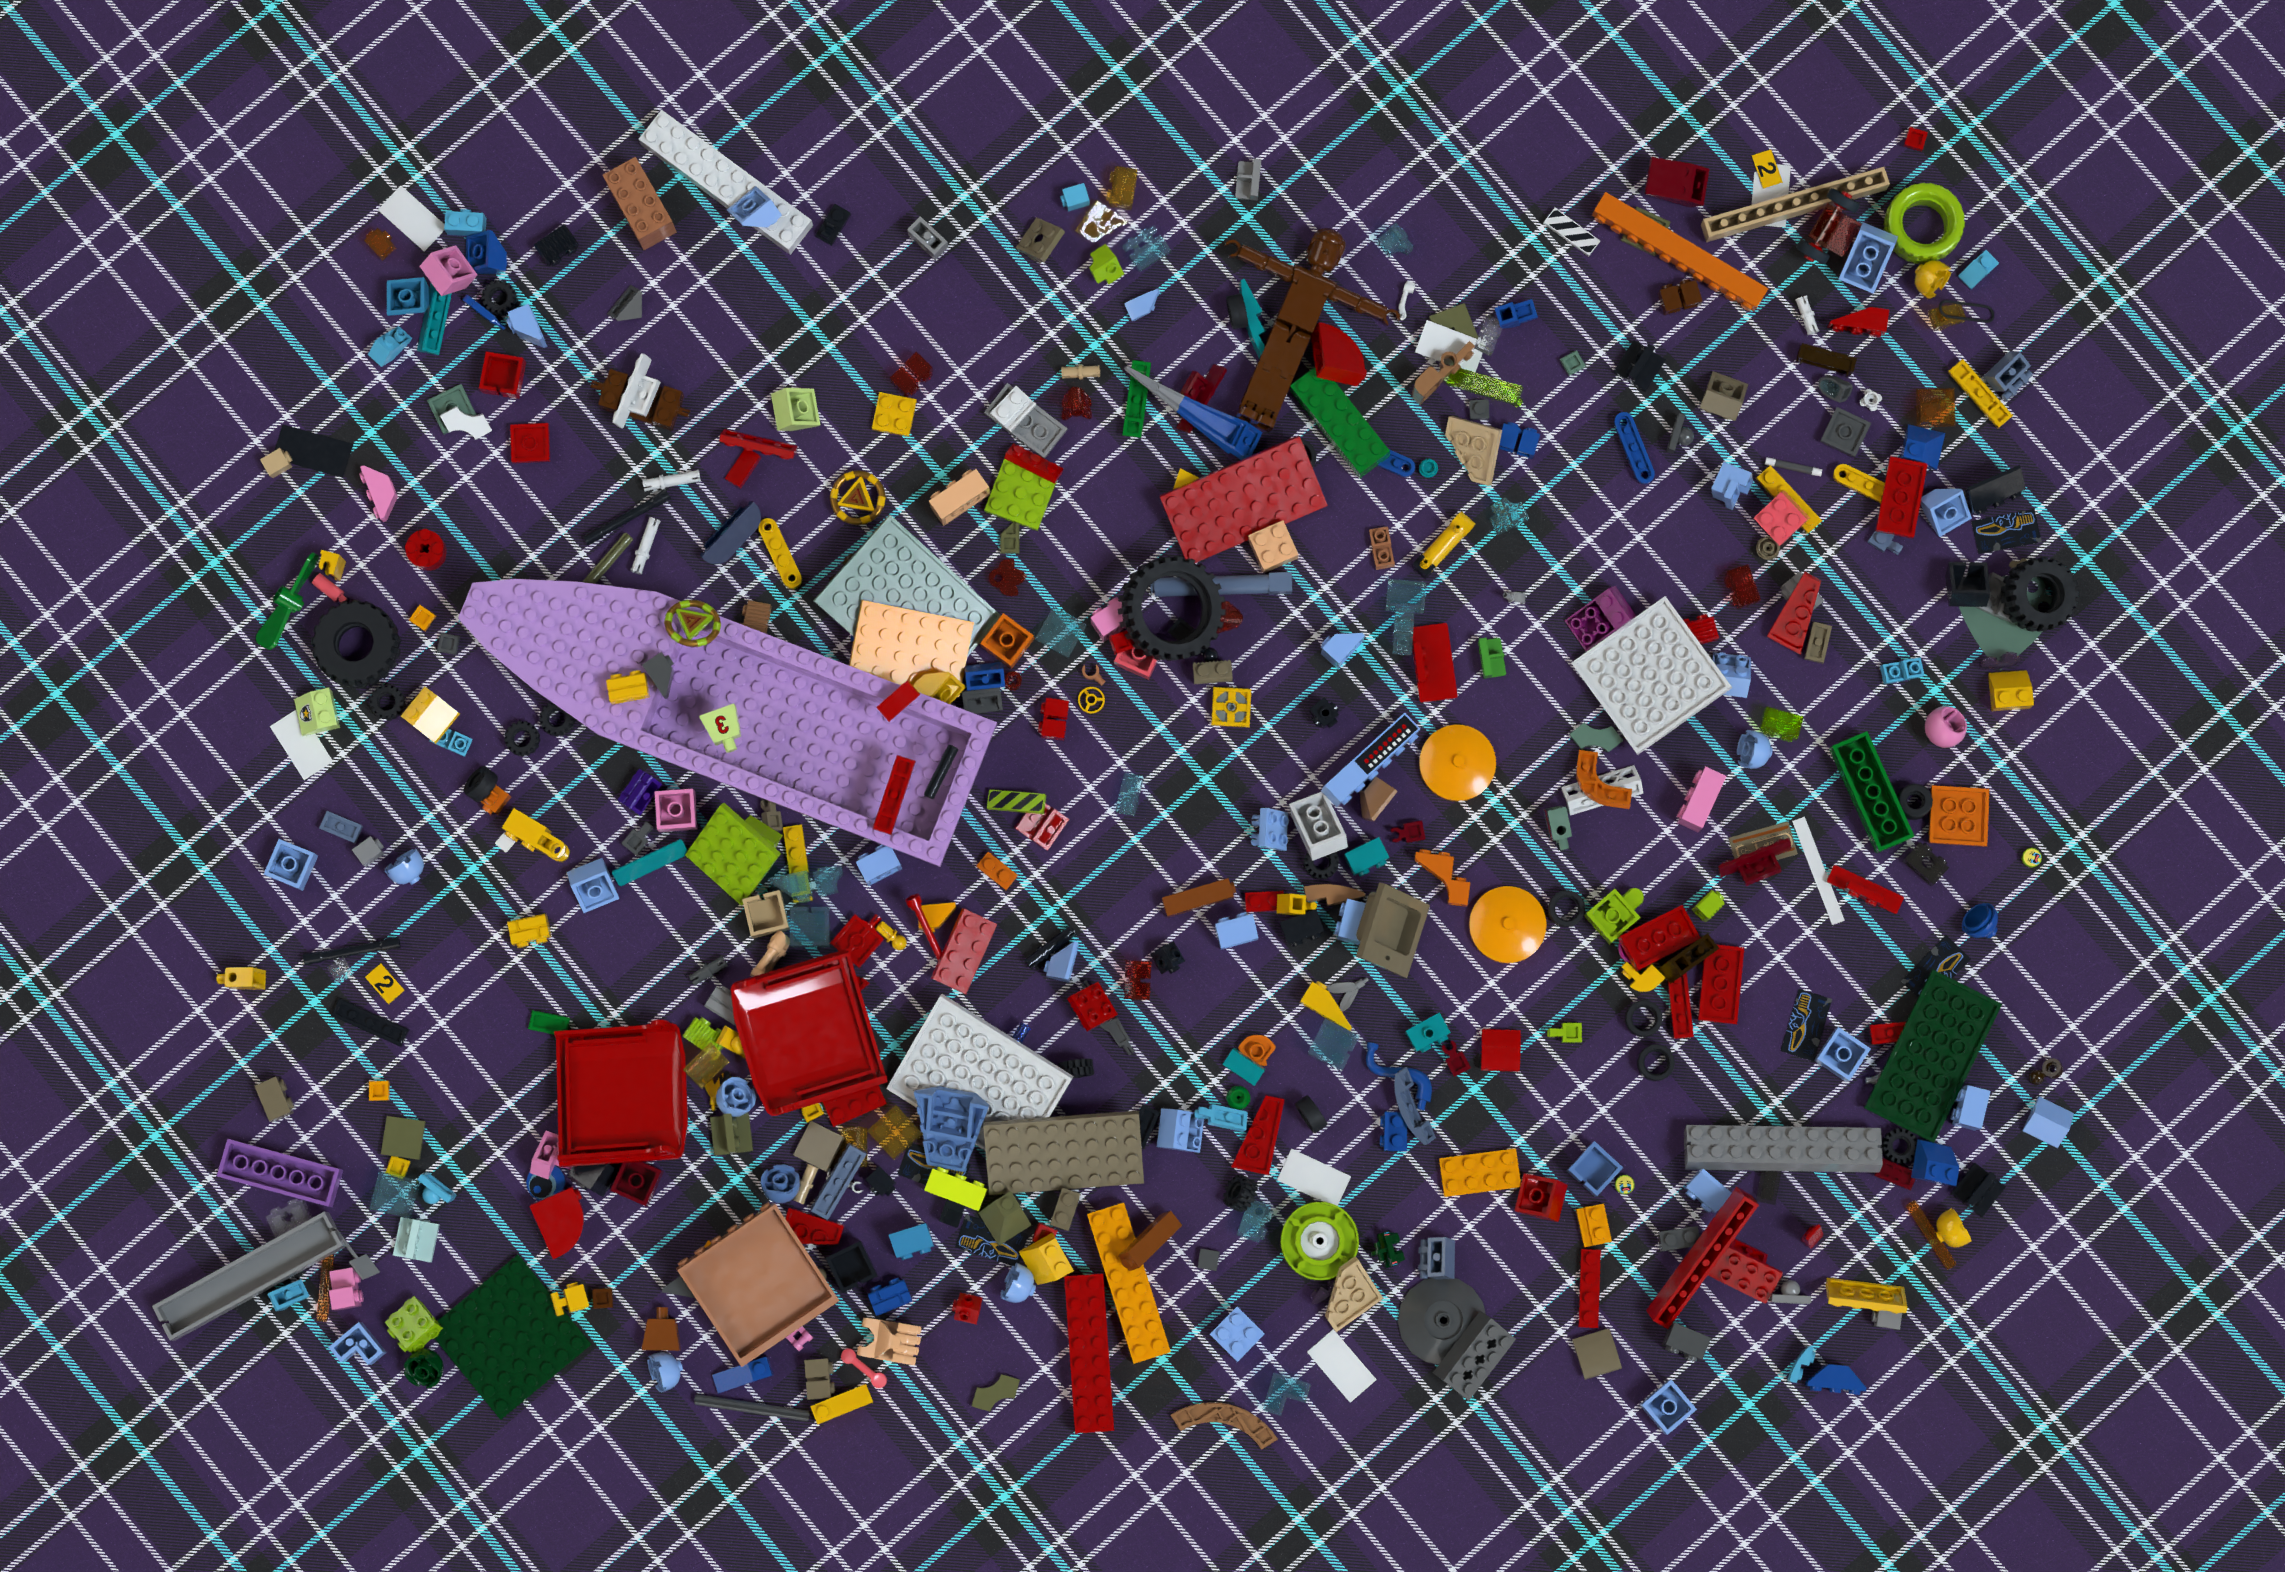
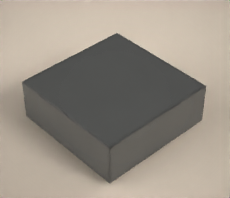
(448, 644)
(1208, 1259)

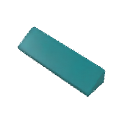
(434, 322)
(650, 862)

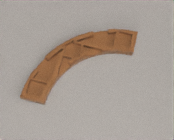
(1228, 1415)

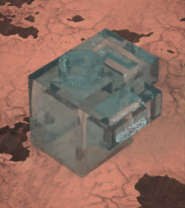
(1395, 241)
(1507, 515)
(827, 880)

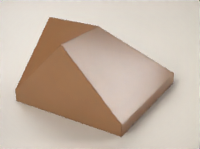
(1375, 798)

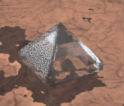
(340, 970)

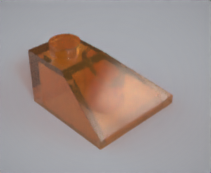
(1935, 407)

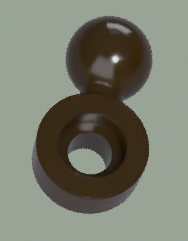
(2037, 1077)

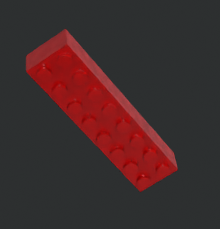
(1089, 1353)

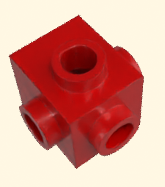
(967, 1308)

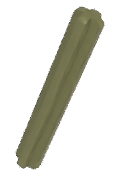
(611, 556)

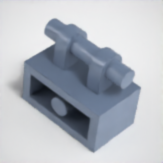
(2006, 372)
(1437, 1258)

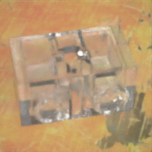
(277, 1217)

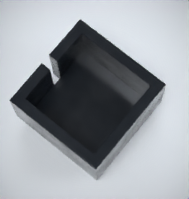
(1968, 590)
(851, 1267)

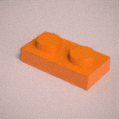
(997, 871)

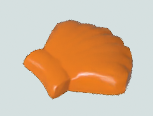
(1257, 1048)

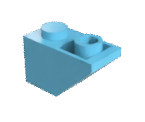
(389, 346)

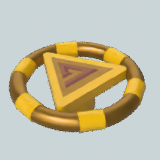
(857, 497)

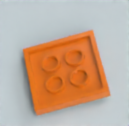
(1959, 816)

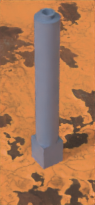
(1270, 583)

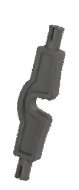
(1116, 1030)

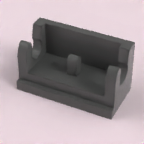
(982, 700)

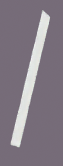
(1818, 870)

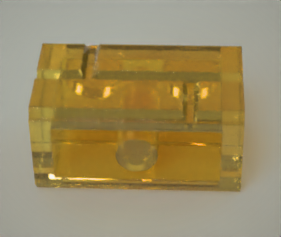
(1123, 187)

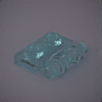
(1149, 253)

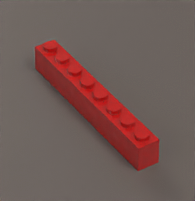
(1702, 1257)

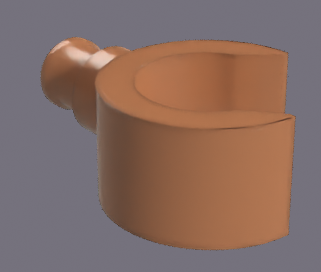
(1097, 677)

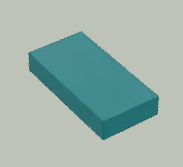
(1244, 1066)

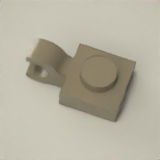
(771, 817)

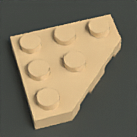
(1475, 447)
(1351, 1295)

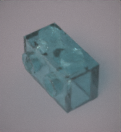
(1254, 1221)

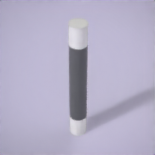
(1793, 466)

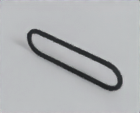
(1968, 304)

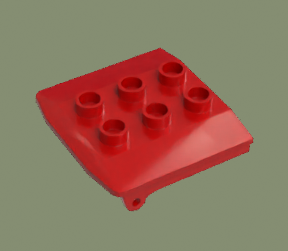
(806, 1033)
(621, 1094)

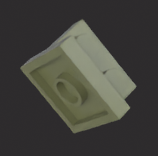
(731, 1134)

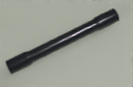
(653, 502)
(320, 956)

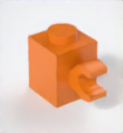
(495, 800)

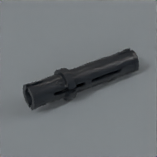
(1048, 948)

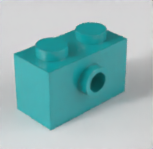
(1428, 1032)

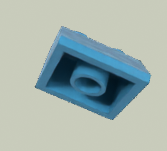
(407, 296)
(912, 1241)

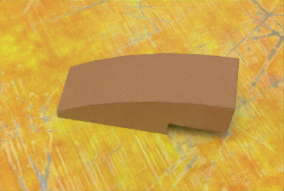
(1331, 893)

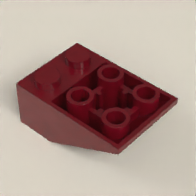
(1677, 182)

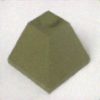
(1004, 1218)

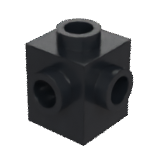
(1324, 706)
(1168, 958)

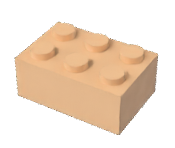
(959, 496)

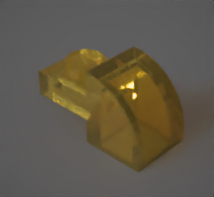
(1940, 322)

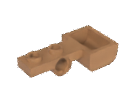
(1431, 378)

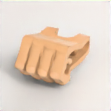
(891, 1341)

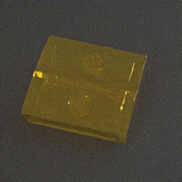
(706, 1065)

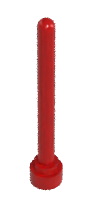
(914, 902)

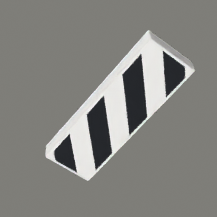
(1571, 232)

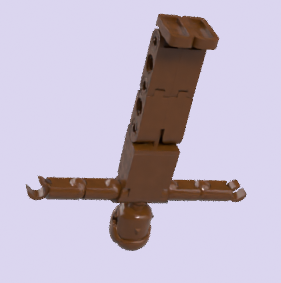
(1296, 321)

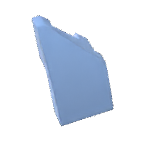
(1142, 305)

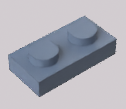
(341, 827)

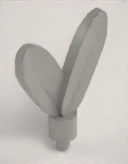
(1351, 990)

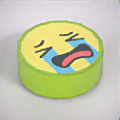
(2031, 857)
(1624, 1184)

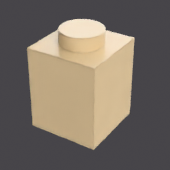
(277, 462)

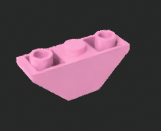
(380, 491)

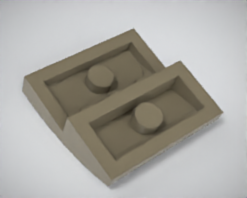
(1597, 1354)

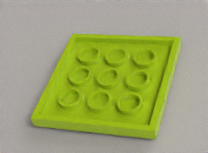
(732, 853)

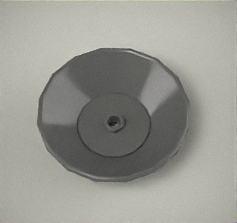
(1422, 1312)

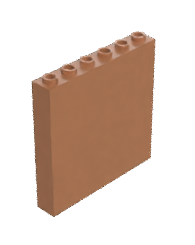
(756, 1283)

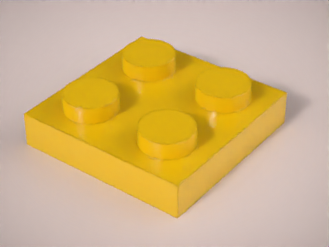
(894, 414)

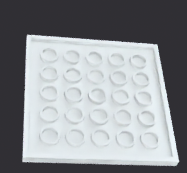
(1651, 675)

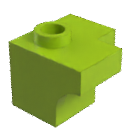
(1105, 265)

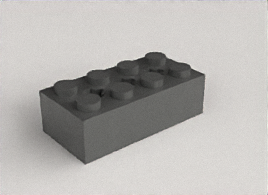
(1474, 1355)

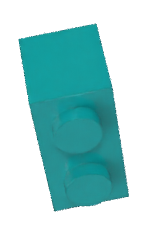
(1366, 857)

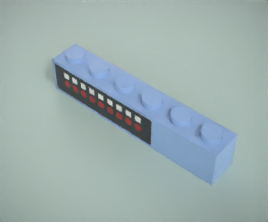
(1373, 757)

